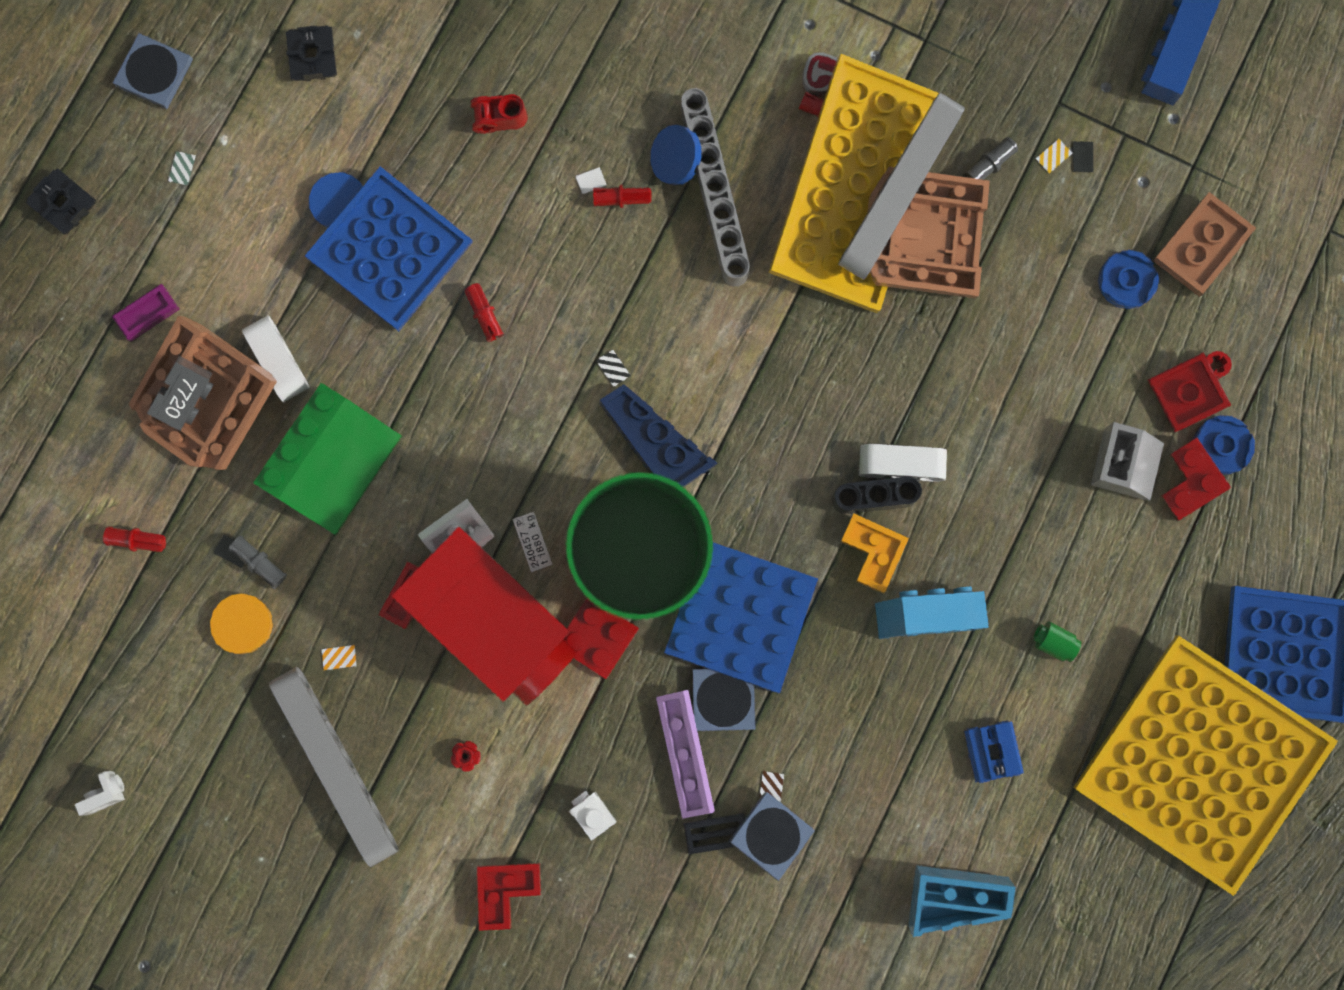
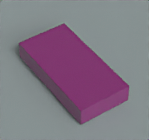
(146, 312)

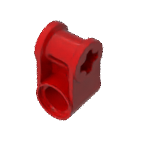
(495, 112)

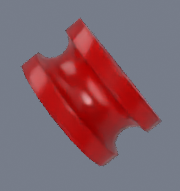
(1225, 361)

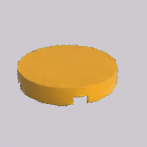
(241, 624)

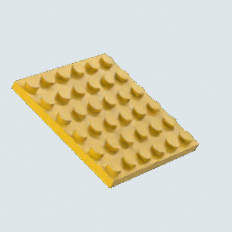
(1205, 764)

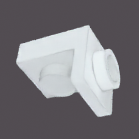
(102, 798)
(592, 814)

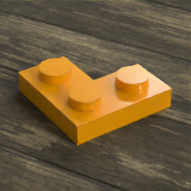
(883, 551)

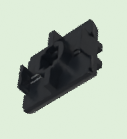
(310, 37)
(49, 190)

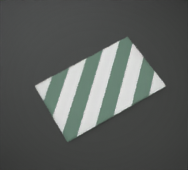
(181, 168)

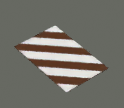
(772, 784)

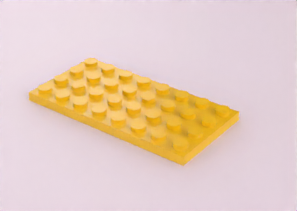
(856, 138)

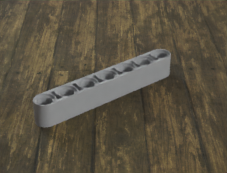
(901, 186)
(718, 200)
(333, 767)

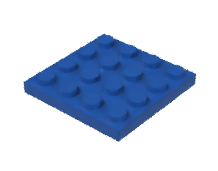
(389, 249)
(743, 619)
(1289, 649)

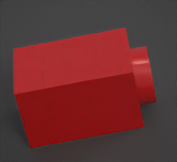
(487, 619)

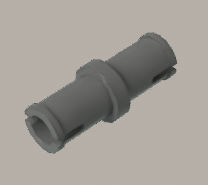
(991, 161)
(257, 562)

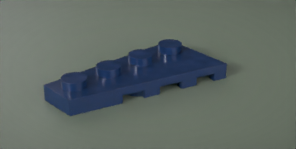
(655, 439)

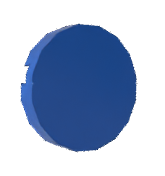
(675, 154)
(332, 195)
(1128, 279)
(1227, 443)

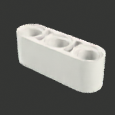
(275, 358)
(903, 461)

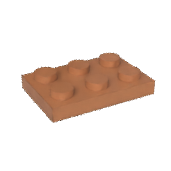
(1204, 244)

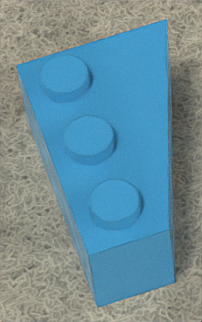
(931, 613)
(957, 899)

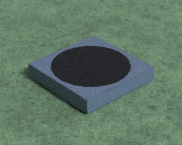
(152, 71)
(722, 702)
(771, 836)

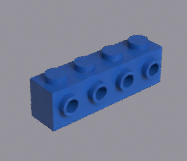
(1178, 49)

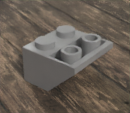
(1127, 461)

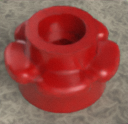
(473, 756)

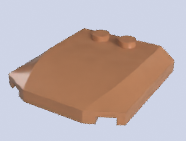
(936, 238)
(226, 412)

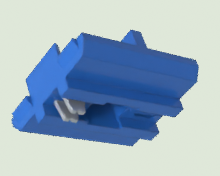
(983, 767)

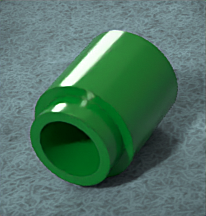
(1056, 642)

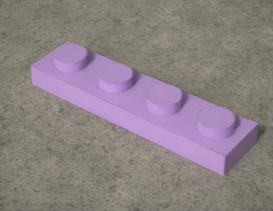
(685, 754)

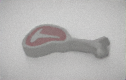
(818, 73)

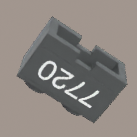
(186, 385)

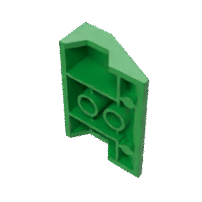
(328, 459)

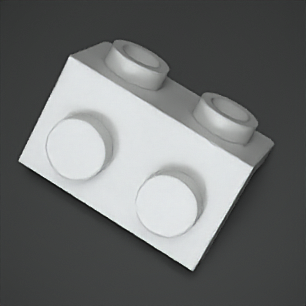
(461, 516)

